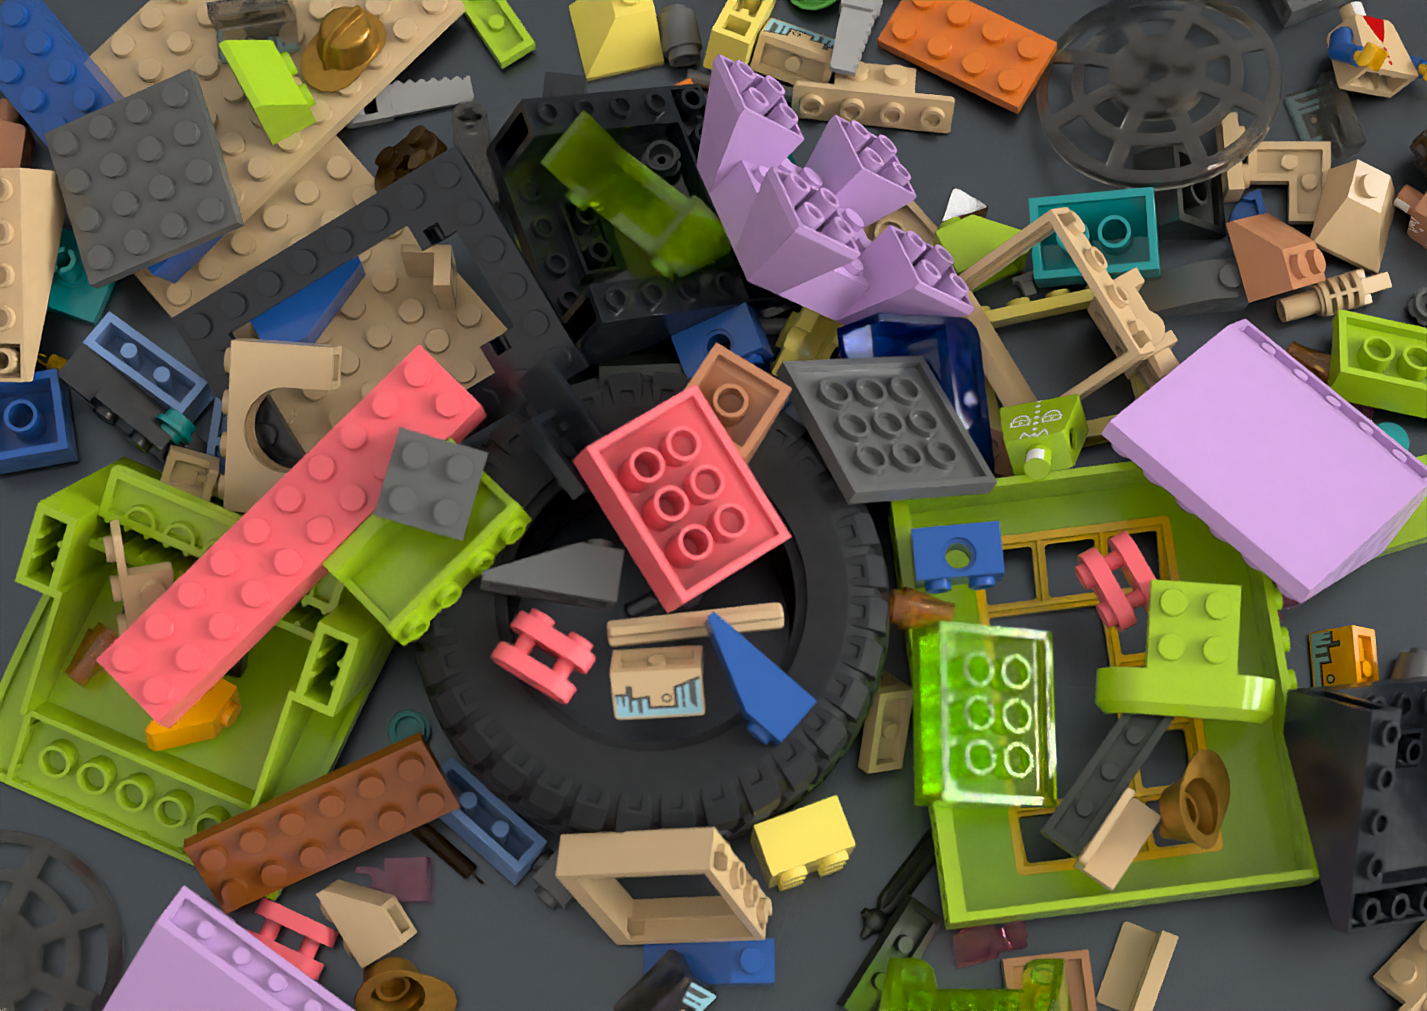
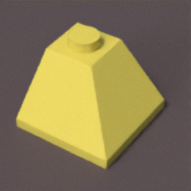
(616, 36)

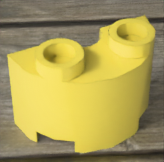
(806, 338)

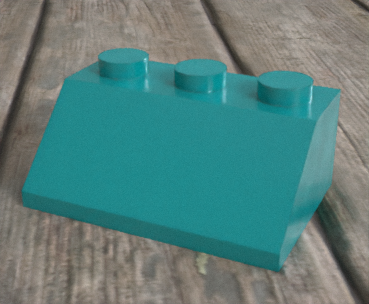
(1115, 222)

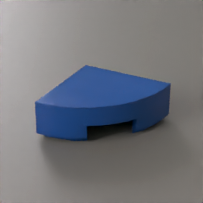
(1248, 206)

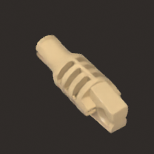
(1337, 292)

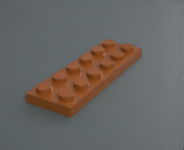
(322, 823)

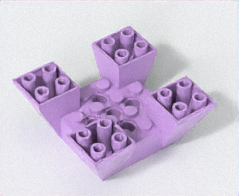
(805, 225)

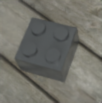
(430, 483)

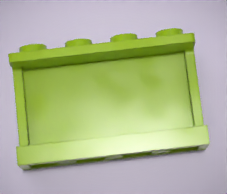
(414, 573)

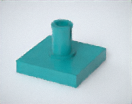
(70, 287)

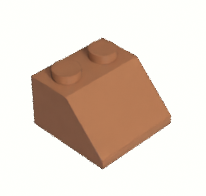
(1274, 256)

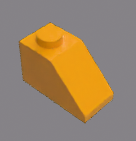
(202, 722)

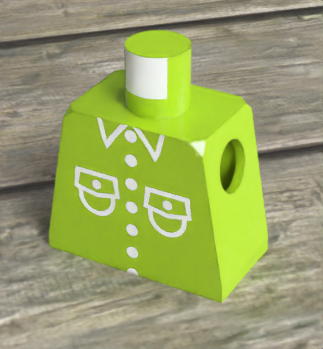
(1044, 435)

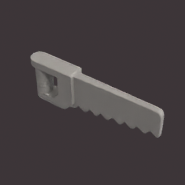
(852, 34)
(414, 98)

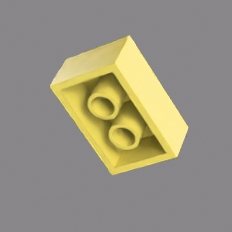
(802, 843)

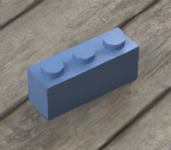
(149, 367)
(491, 826)

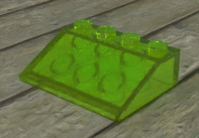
(983, 716)

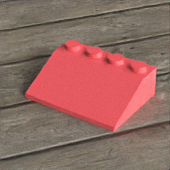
(681, 498)

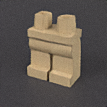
(1158, 363)

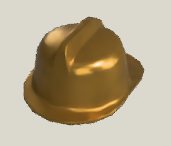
(342, 48)
(1196, 803)
(399, 986)

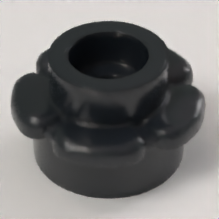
(664, 150)

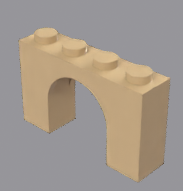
(255, 372)

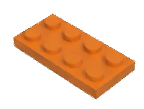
(969, 48)

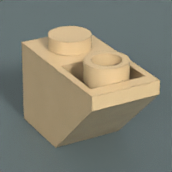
(366, 919)

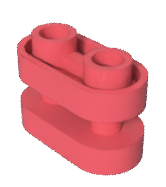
(1096, 573)
(570, 651)
(314, 933)

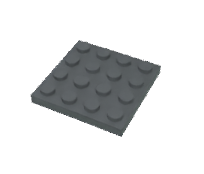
(143, 179)
(885, 428)

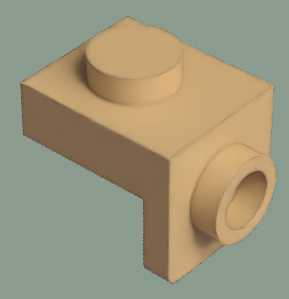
(192, 472)

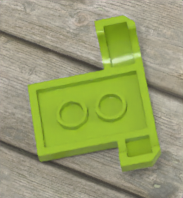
(1189, 660)

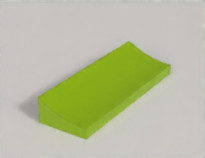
(1379, 363)

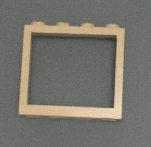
(998, 363)
(593, 860)

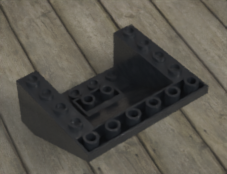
(586, 264)
(1364, 796)

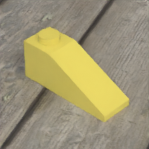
(738, 30)

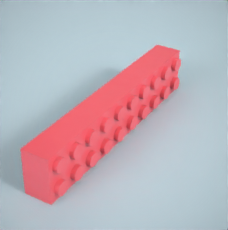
(280, 543)

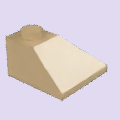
(1355, 214)

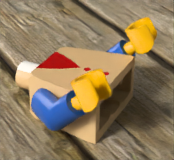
(1371, 55)

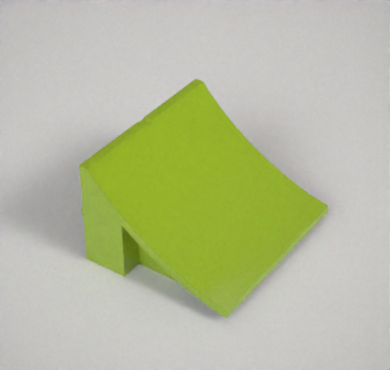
(90, 742)

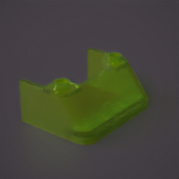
(636, 200)

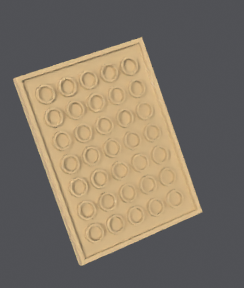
(178, 36)
(378, 321)

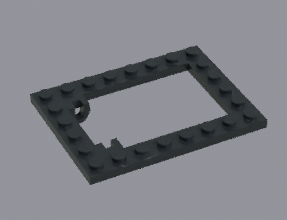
(436, 192)

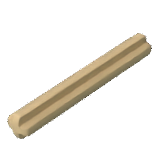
(691, 624)

